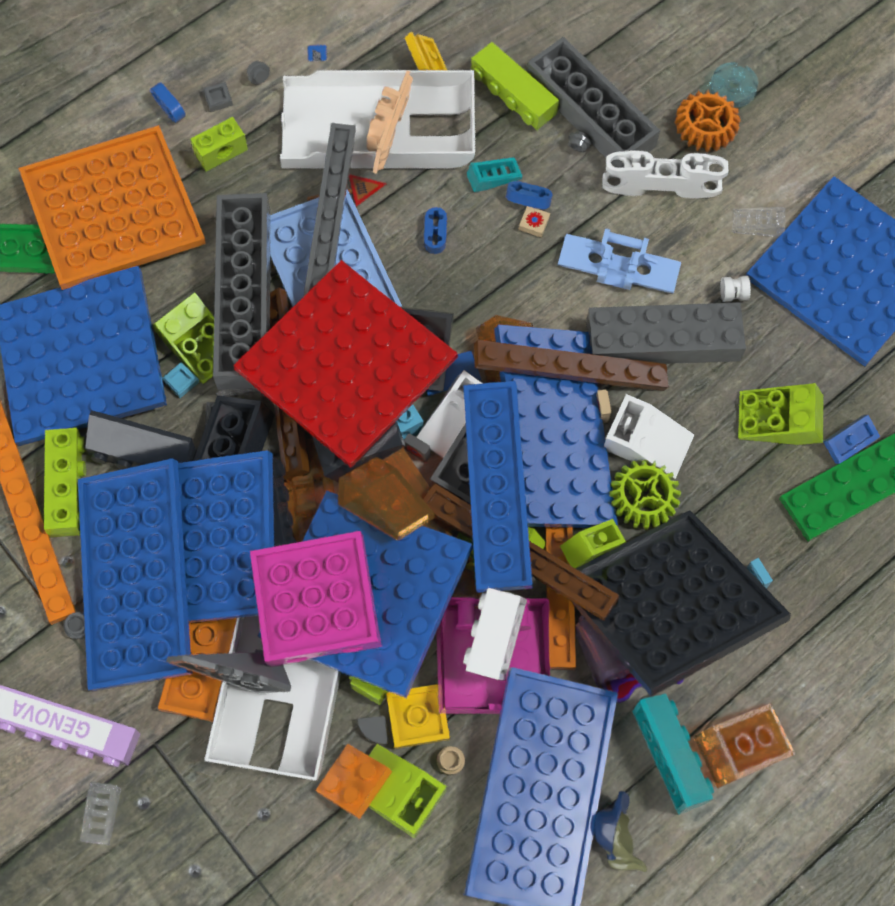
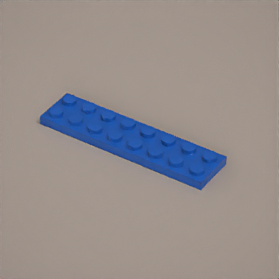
(497, 487)

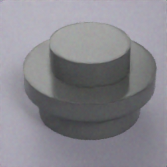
(258, 72)
(579, 141)
(75, 626)

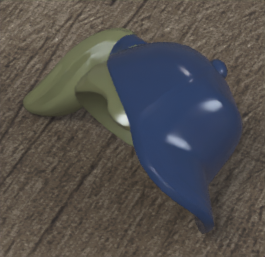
(613, 835)

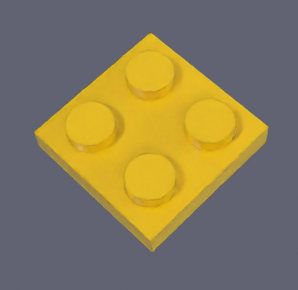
(417, 717)

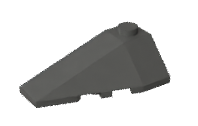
(454, 470)
(238, 669)

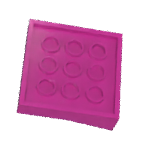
(315, 599)
(477, 694)

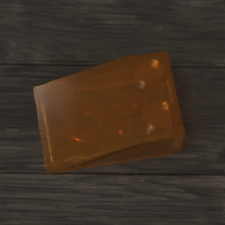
(383, 499)
(744, 745)

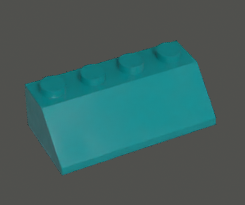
(672, 753)

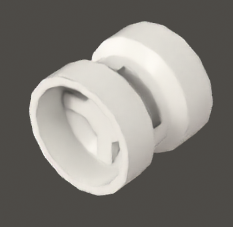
(735, 289)

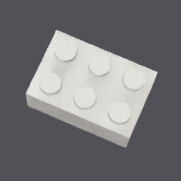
(495, 634)

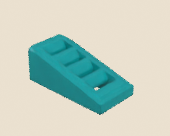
(481, 181)

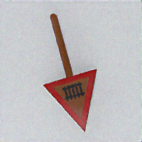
(360, 188)

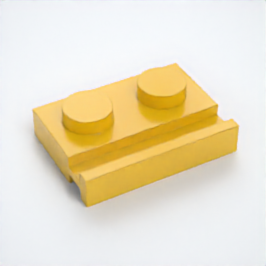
(425, 53)

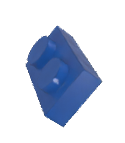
(851, 439)

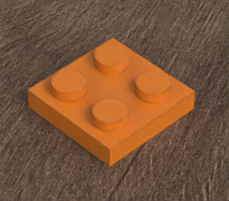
(353, 781)

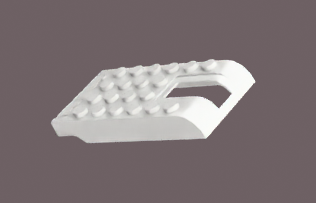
(351, 99)
(237, 722)

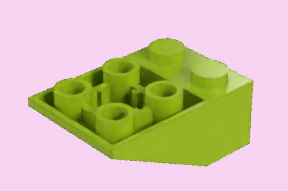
(190, 335)
(782, 415)
(407, 794)

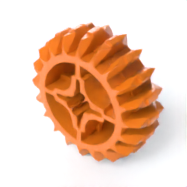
(707, 112)

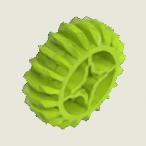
(653, 500)

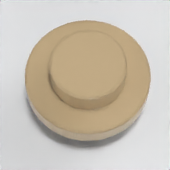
(450, 760)

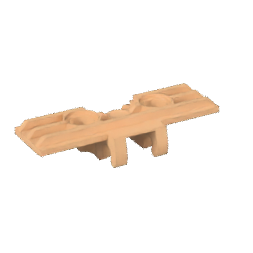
(384, 124)

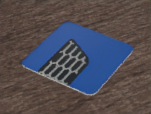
(317, 53)

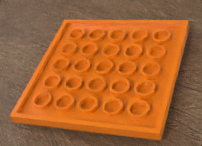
(111, 206)

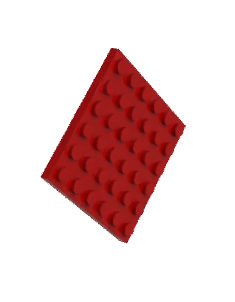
(345, 363)

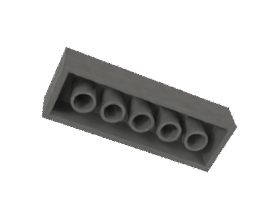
(592, 101)
(668, 332)

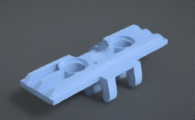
(616, 269)

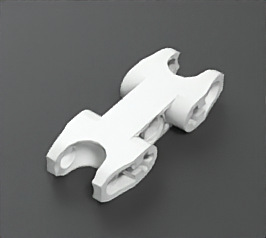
(645, 173)

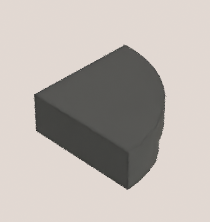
(374, 729)

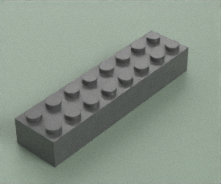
(240, 283)

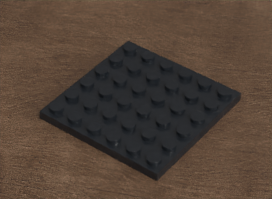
(679, 602)

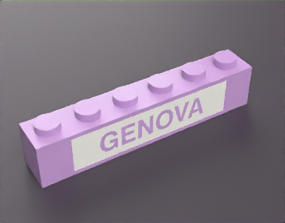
(66, 727)

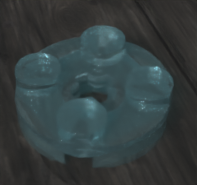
(744, 77)

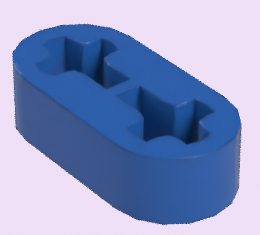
(167, 102)
(529, 195)
(430, 230)

